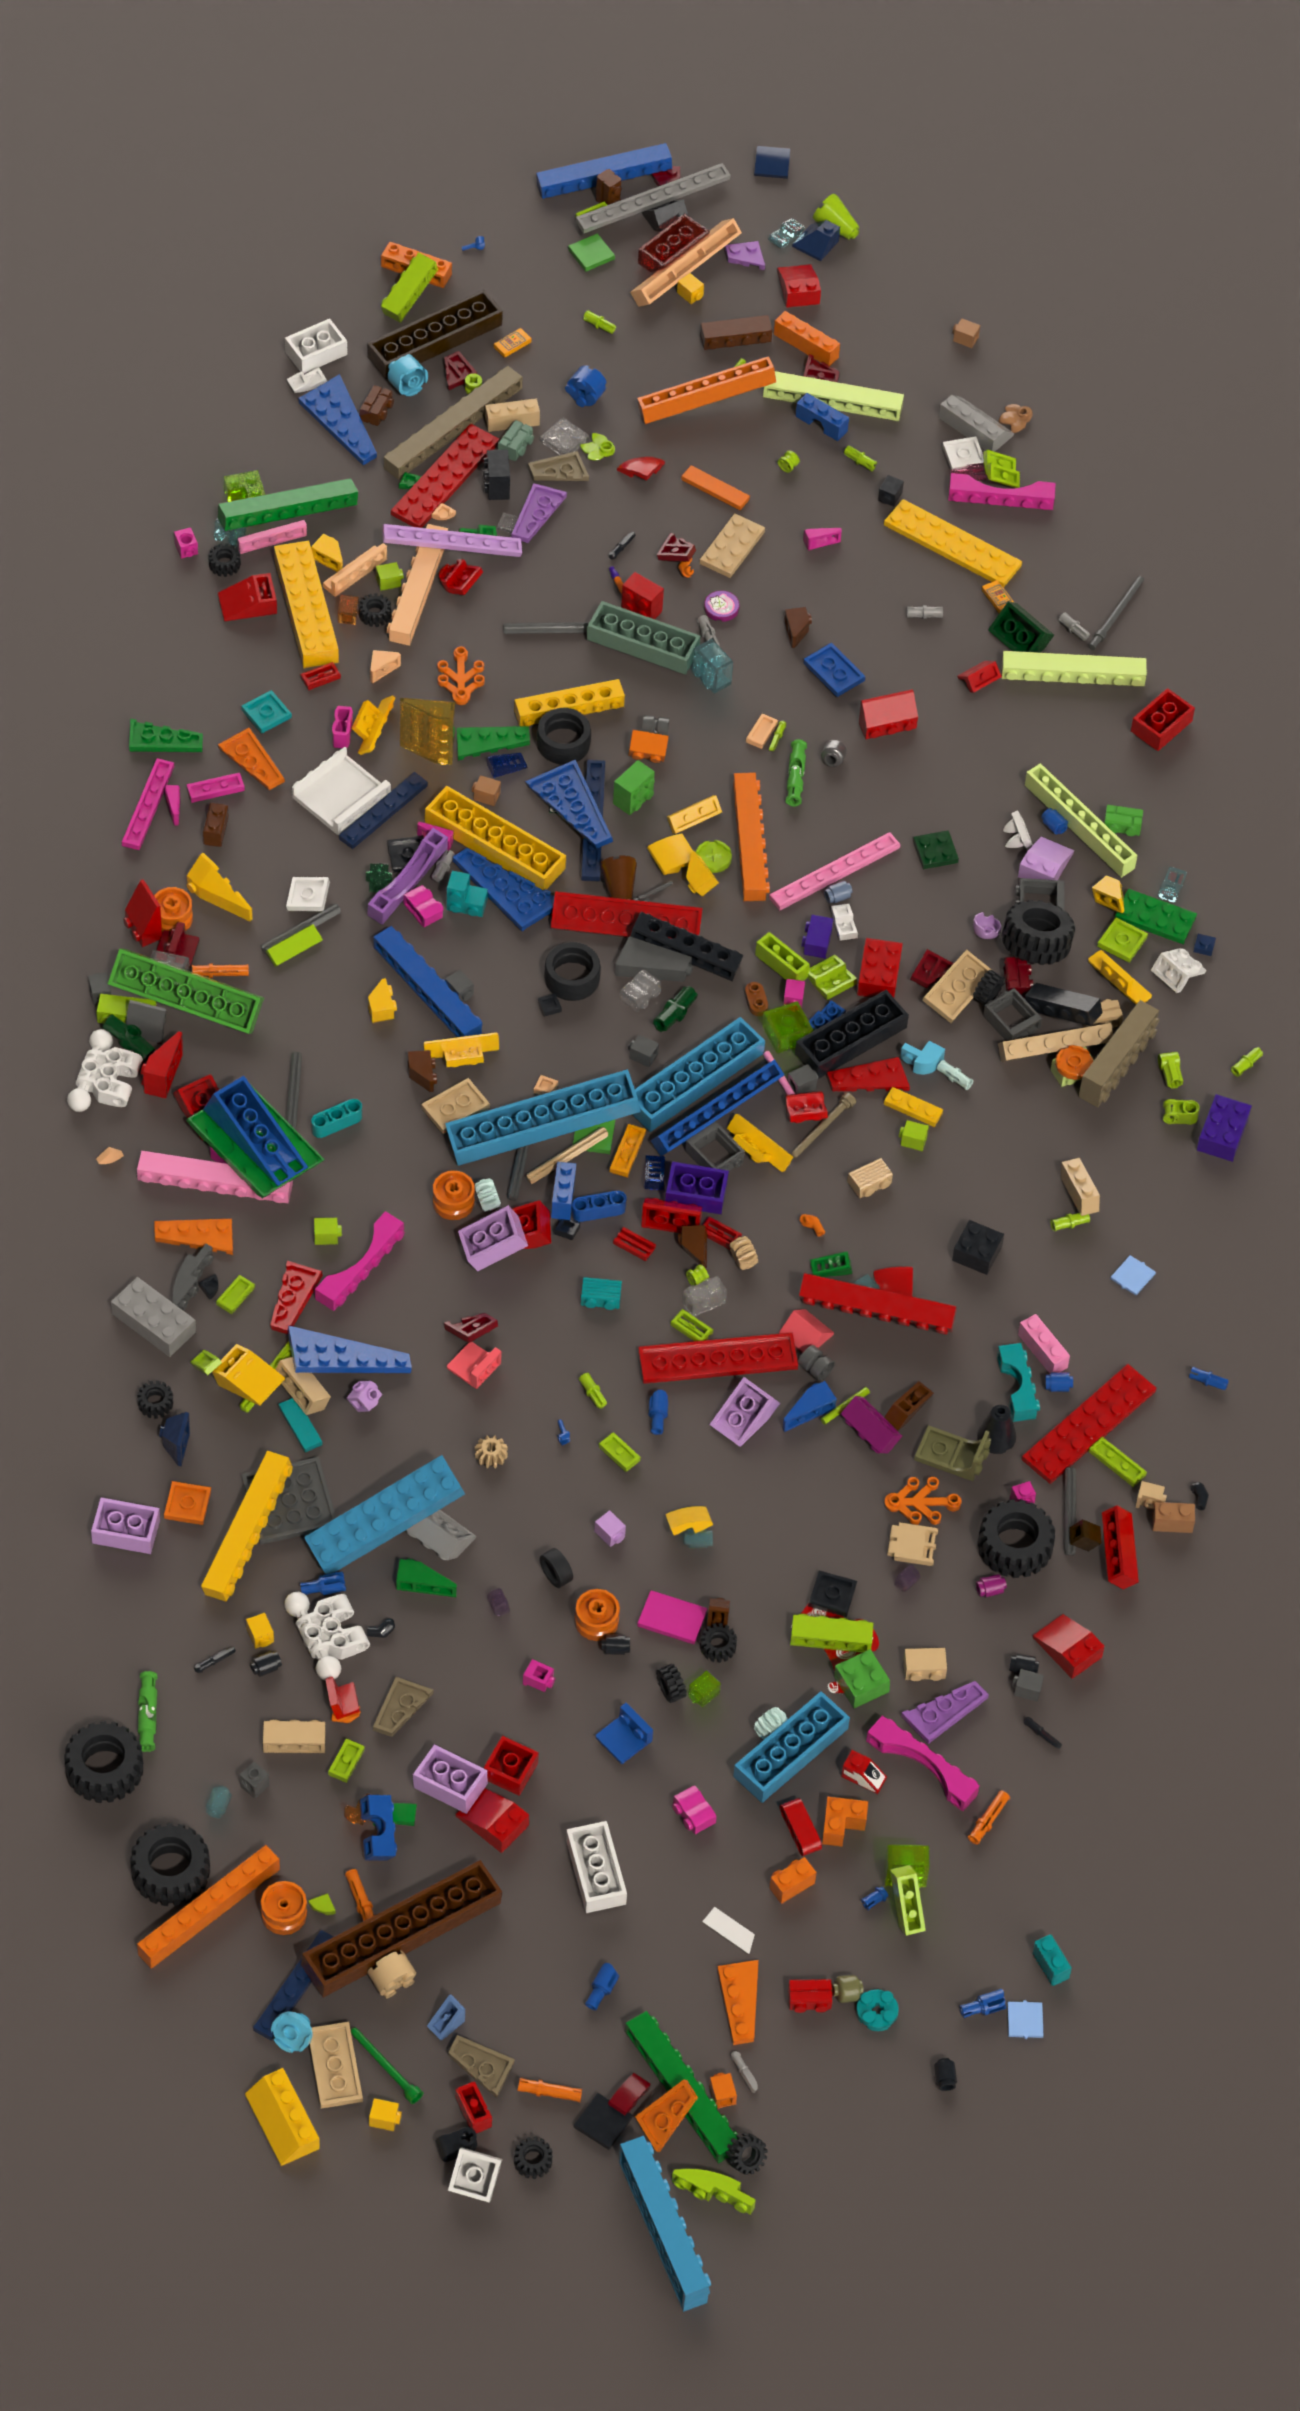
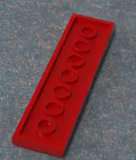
(444, 476)
(616, 915)
(718, 1358)
(1089, 1423)

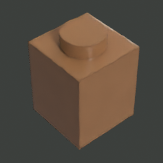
(966, 333)
(486, 790)

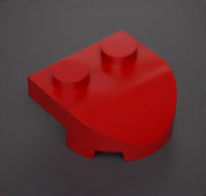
(459, 577)

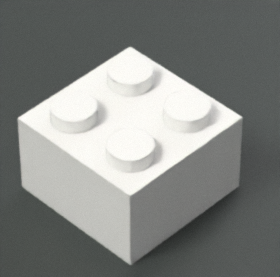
(475, 2174)

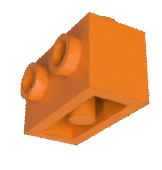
(648, 746)
(792, 1880)

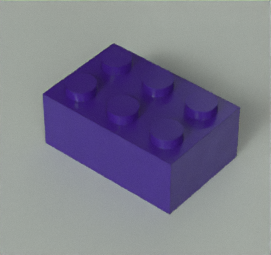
(1224, 1127)
(697, 1186)

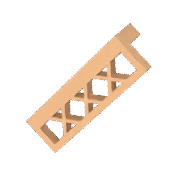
(356, 570)

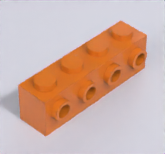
(398, 258)
(806, 338)

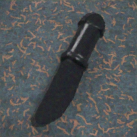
(621, 545)
(214, 1659)
(1040, 1731)

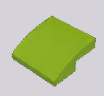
(1001, 468)
(831, 977)

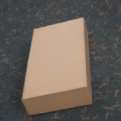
(761, 731)

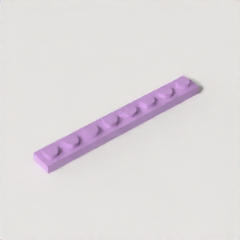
(452, 540)

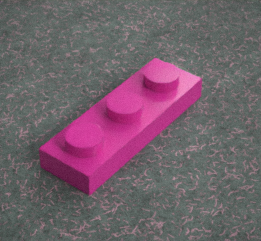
(215, 787)

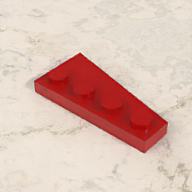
(870, 1076)
(295, 1292)

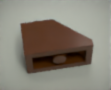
(797, 624)
(695, 1243)
(718, 1612)

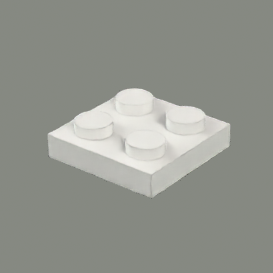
(963, 452)
(308, 894)

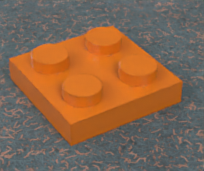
(187, 1503)

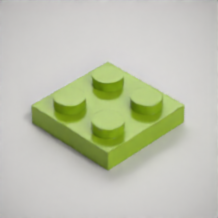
(1122, 940)

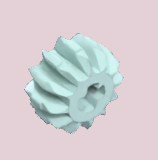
(487, 1194)
(769, 1722)

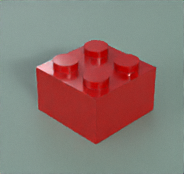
(642, 596)
(511, 1765)

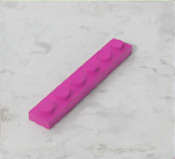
(148, 804)

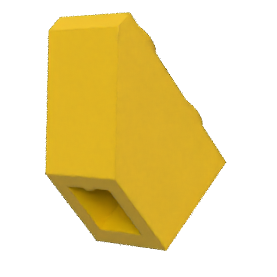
(380, 1002)

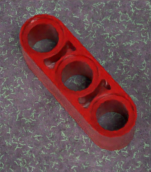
(800, 1827)

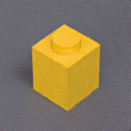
(690, 288)
(260, 1630)
(384, 2114)

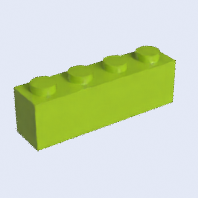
(409, 287)
(831, 1633)

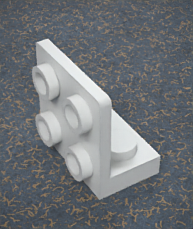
(1176, 968)

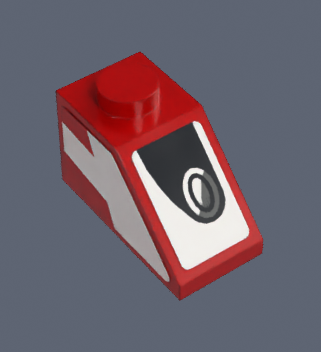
(863, 1772)

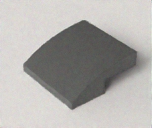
(148, 1019)

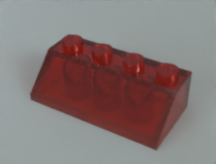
(671, 243)

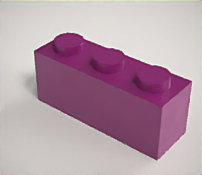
(871, 1425)

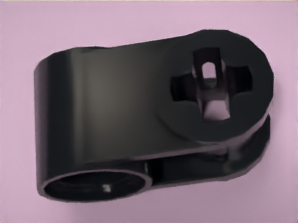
(450, 2144)

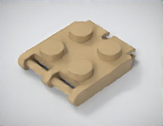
(911, 1542)

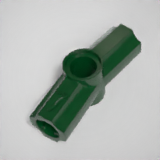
(675, 1009)
(129, 1037)

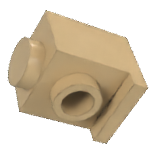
(1149, 1494)

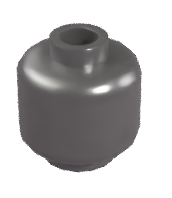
(833, 753)

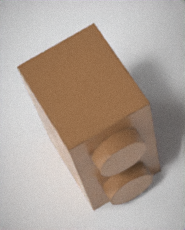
(1173, 1517)

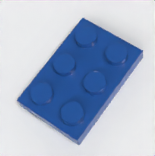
(834, 669)

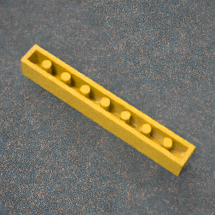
(246, 1526)

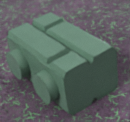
(516, 440)

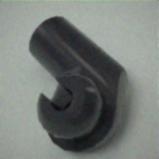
(1202, 1493)
(383, 1630)

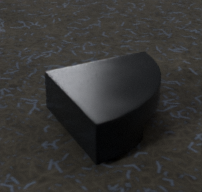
(210, 1286)

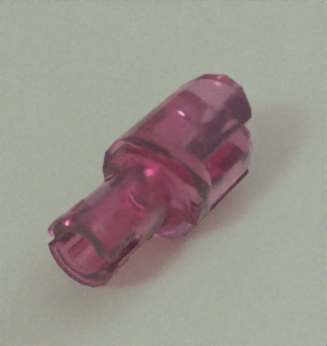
(976, 471)

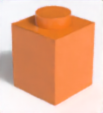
(723, 2090)

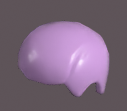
(986, 927)

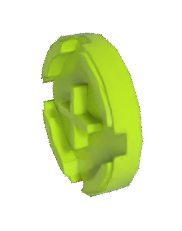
(715, 855)

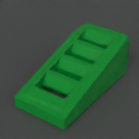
(833, 1271)

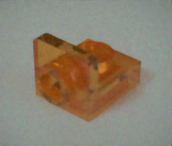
(354, 1815)

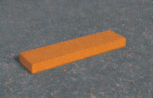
(715, 487)

